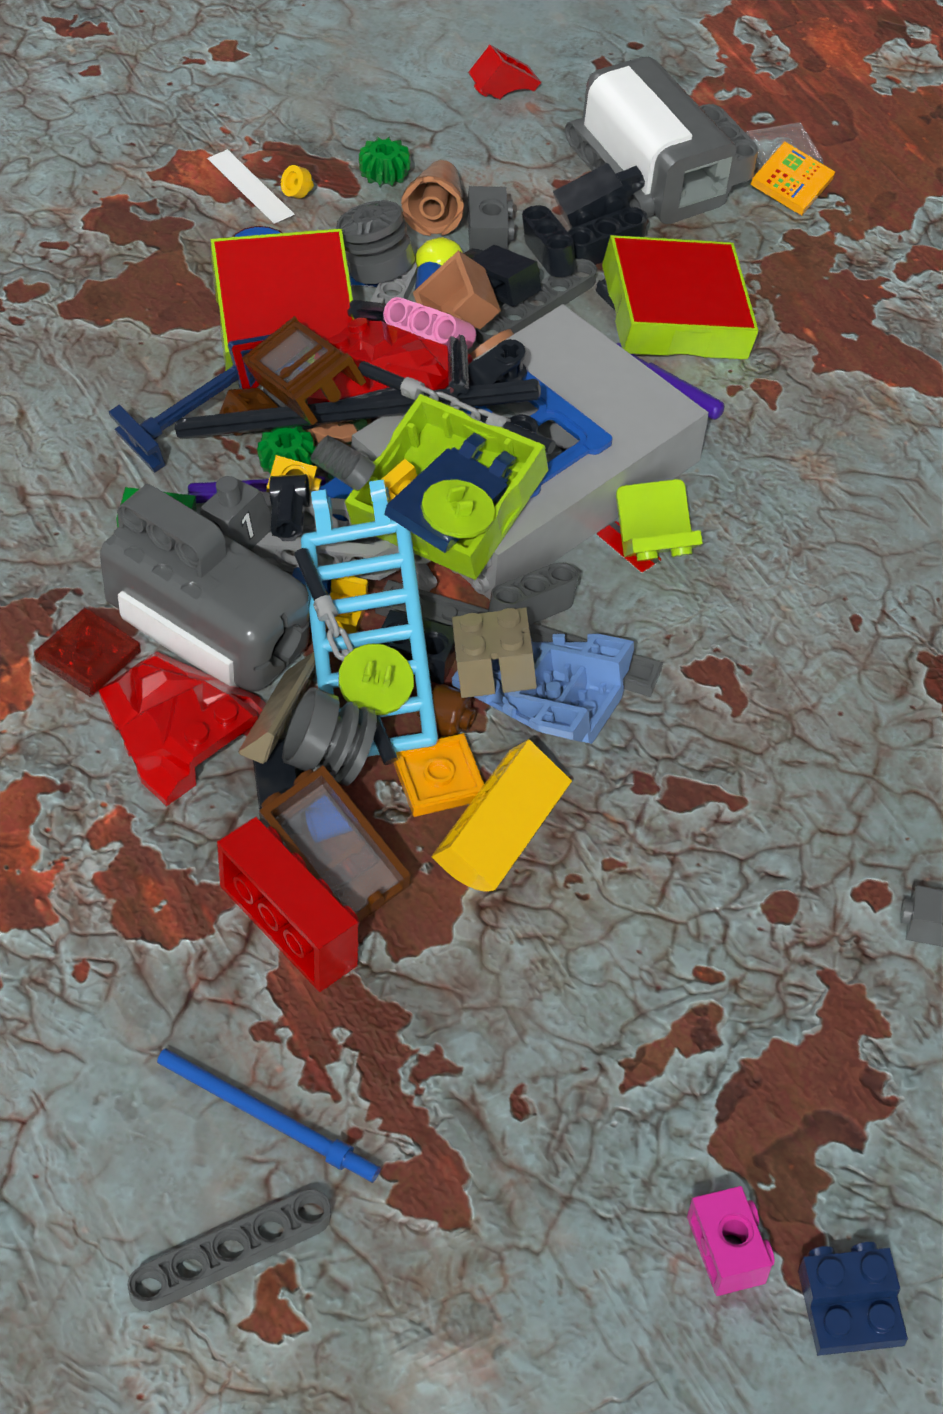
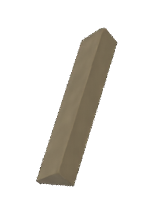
(278, 711)

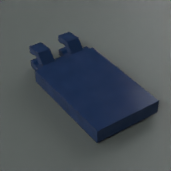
(450, 465)

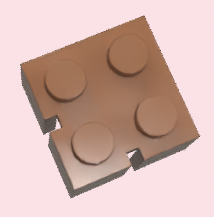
(460, 290)

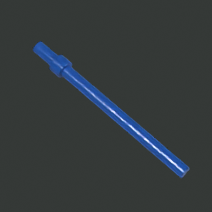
(336, 1152)

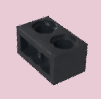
(439, 645)

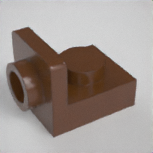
(246, 400)

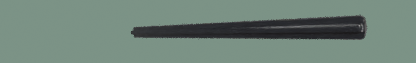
(349, 410)

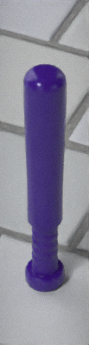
(706, 401)

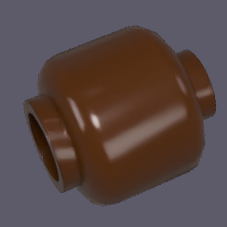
(451, 711)

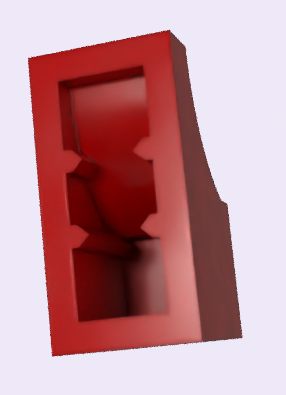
(500, 73)

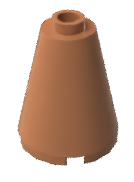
(434, 200)

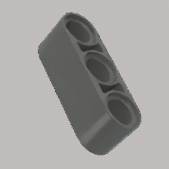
(540, 592)

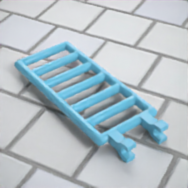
(408, 594)

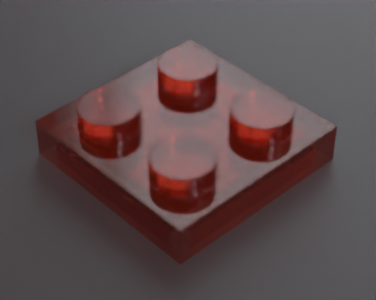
(87, 652)

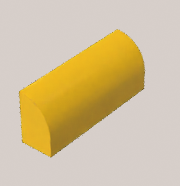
(502, 818)

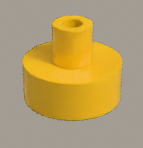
(296, 182)

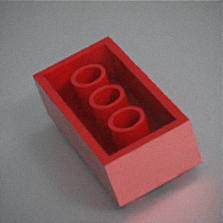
(288, 903)

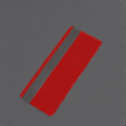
(612, 536)

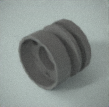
(376, 242)
(329, 736)

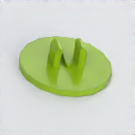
(458, 508)
(376, 678)

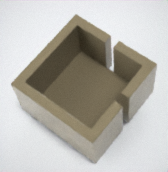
(489, 637)

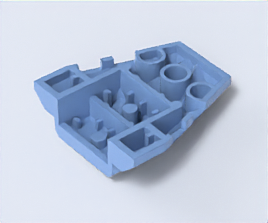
(575, 686)

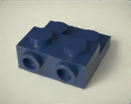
(852, 1299)

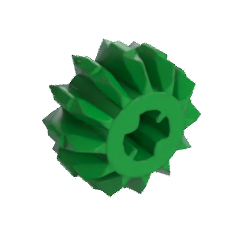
(384, 161)
(287, 443)

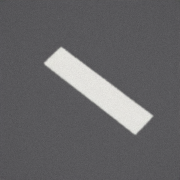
(251, 186)

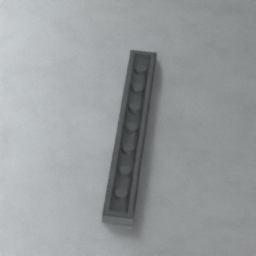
(439, 609)

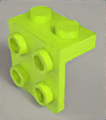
(655, 520)

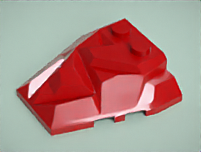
(390, 350)
(175, 720)

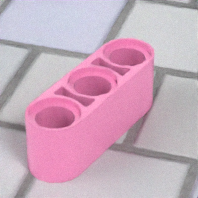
(427, 321)

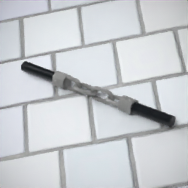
(412, 388)
(326, 612)

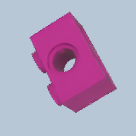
(727, 1264)

